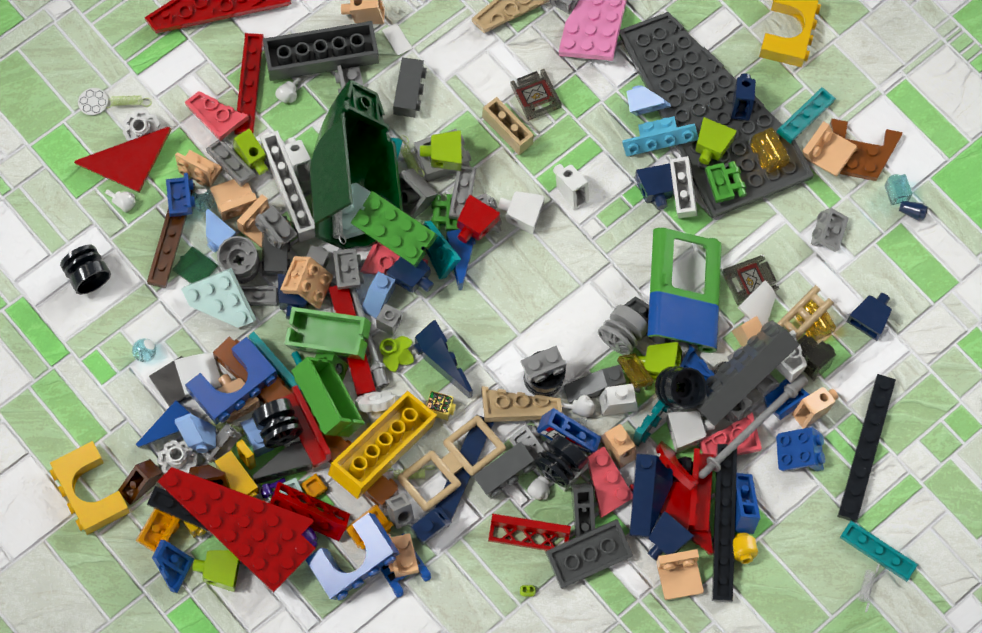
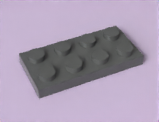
(588, 553)

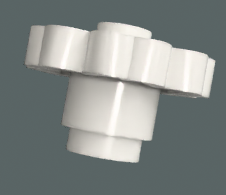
(140, 124)
(375, 403)
(177, 456)

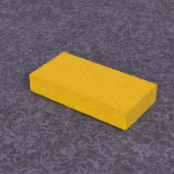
(246, 454)

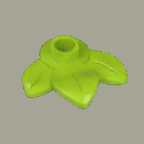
(398, 354)

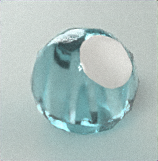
(203, 199)
(144, 350)

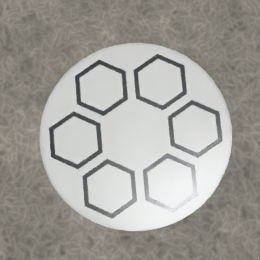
(92, 101)

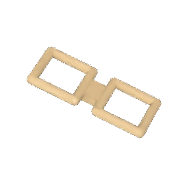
(451, 463)

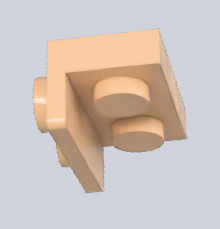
(406, 561)

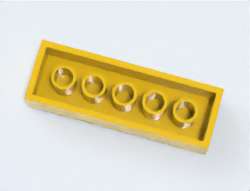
(382, 444)

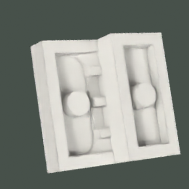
(193, 365)

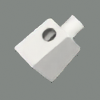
(298, 155)
(571, 185)
(523, 210)
(619, 400)
(687, 429)

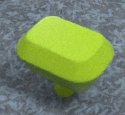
(527, 590)

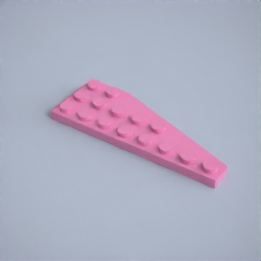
(593, 29)

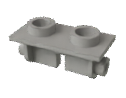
(224, 442)

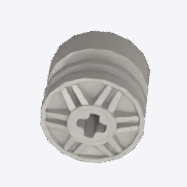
(243, 250)
(623, 329)

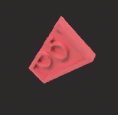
(215, 116)
(379, 260)
(727, 435)
(608, 483)

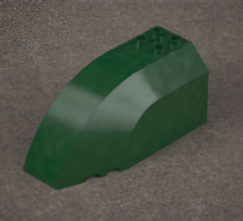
(351, 150)

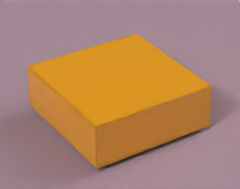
(314, 486)

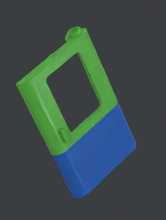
(680, 312)

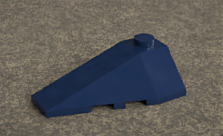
(434, 349)
(650, 490)

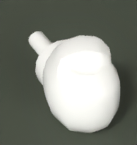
(287, 91)
(123, 200)
(583, 406)
(539, 488)

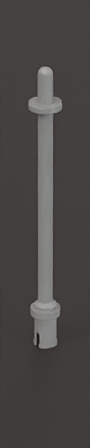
(377, 367)
(790, 391)

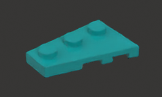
(441, 253)
(642, 433)

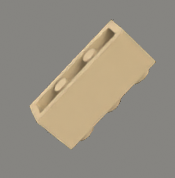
(507, 126)

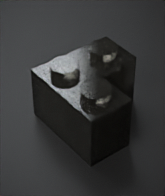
(817, 356)

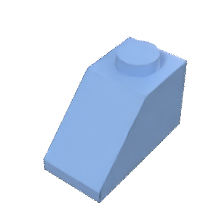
(644, 101)
(216, 231)
(378, 294)
(197, 433)
(254, 437)

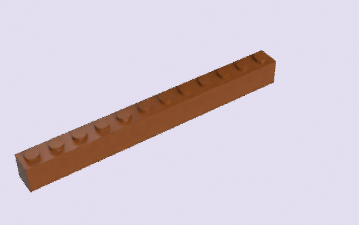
(377, 493)

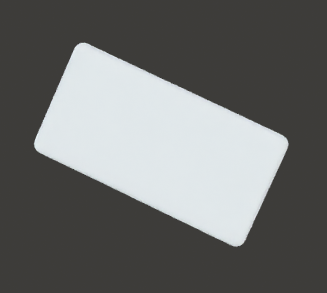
(397, 39)

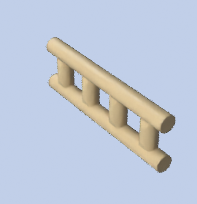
(809, 319)

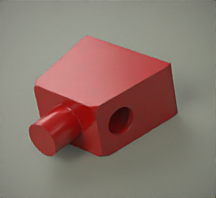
(476, 219)

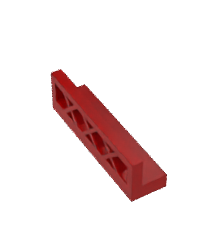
(311, 436)
(700, 495)
(324, 521)
(530, 526)

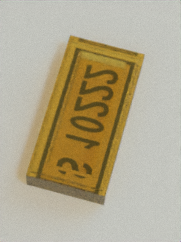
(635, 370)

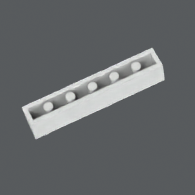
(288, 186)

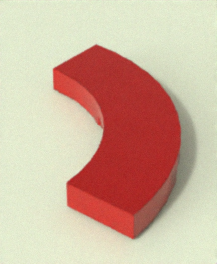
(669, 459)

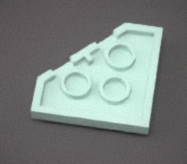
(359, 195)
(221, 298)

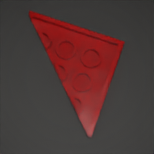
(128, 162)
(678, 506)

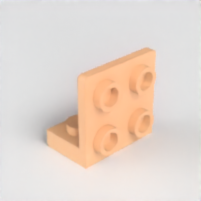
(828, 150)
(198, 167)
(232, 198)
(247, 222)
(308, 280)
(679, 574)

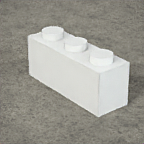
(683, 187)

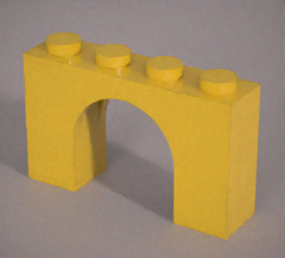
(794, 49)
(238, 480)
(90, 514)

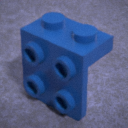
(800, 449)

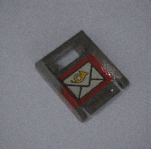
(534, 92)
(750, 276)

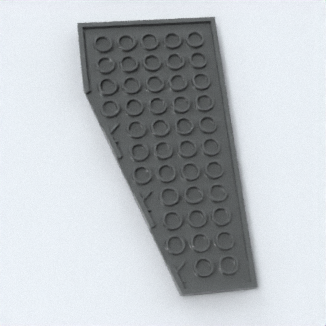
(701, 87)

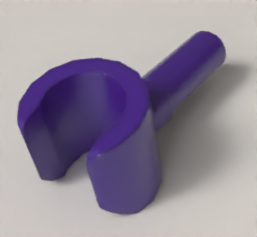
(266, 489)

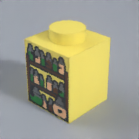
(441, 405)

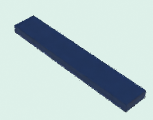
(471, 451)

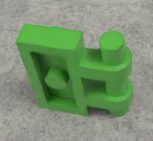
(720, 184)
(437, 219)

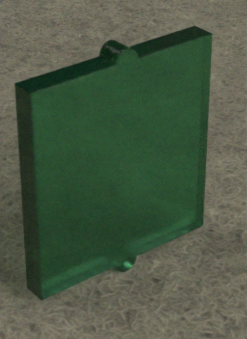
(194, 266)

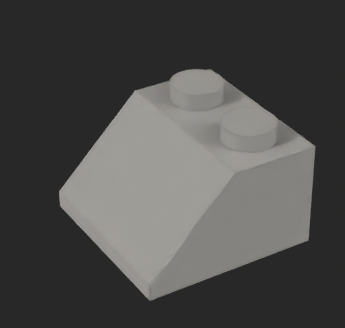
(415, 193)

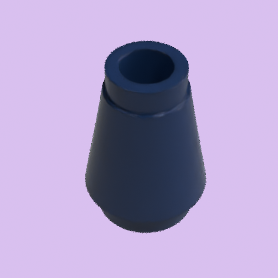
(914, 209)

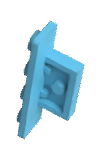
(659, 135)

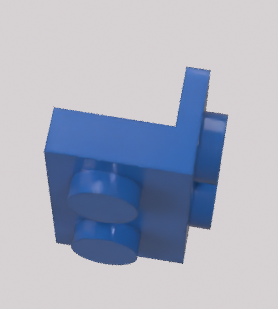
(179, 196)
(788, 406)

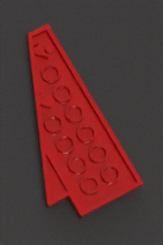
(187, 13)
(253, 530)

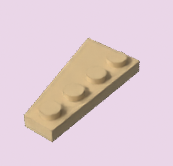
(503, 11)
(506, 406)

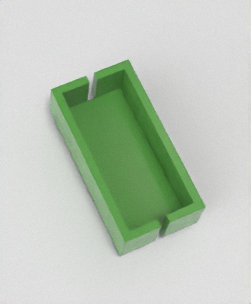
(394, 229)
(328, 333)
(327, 397)

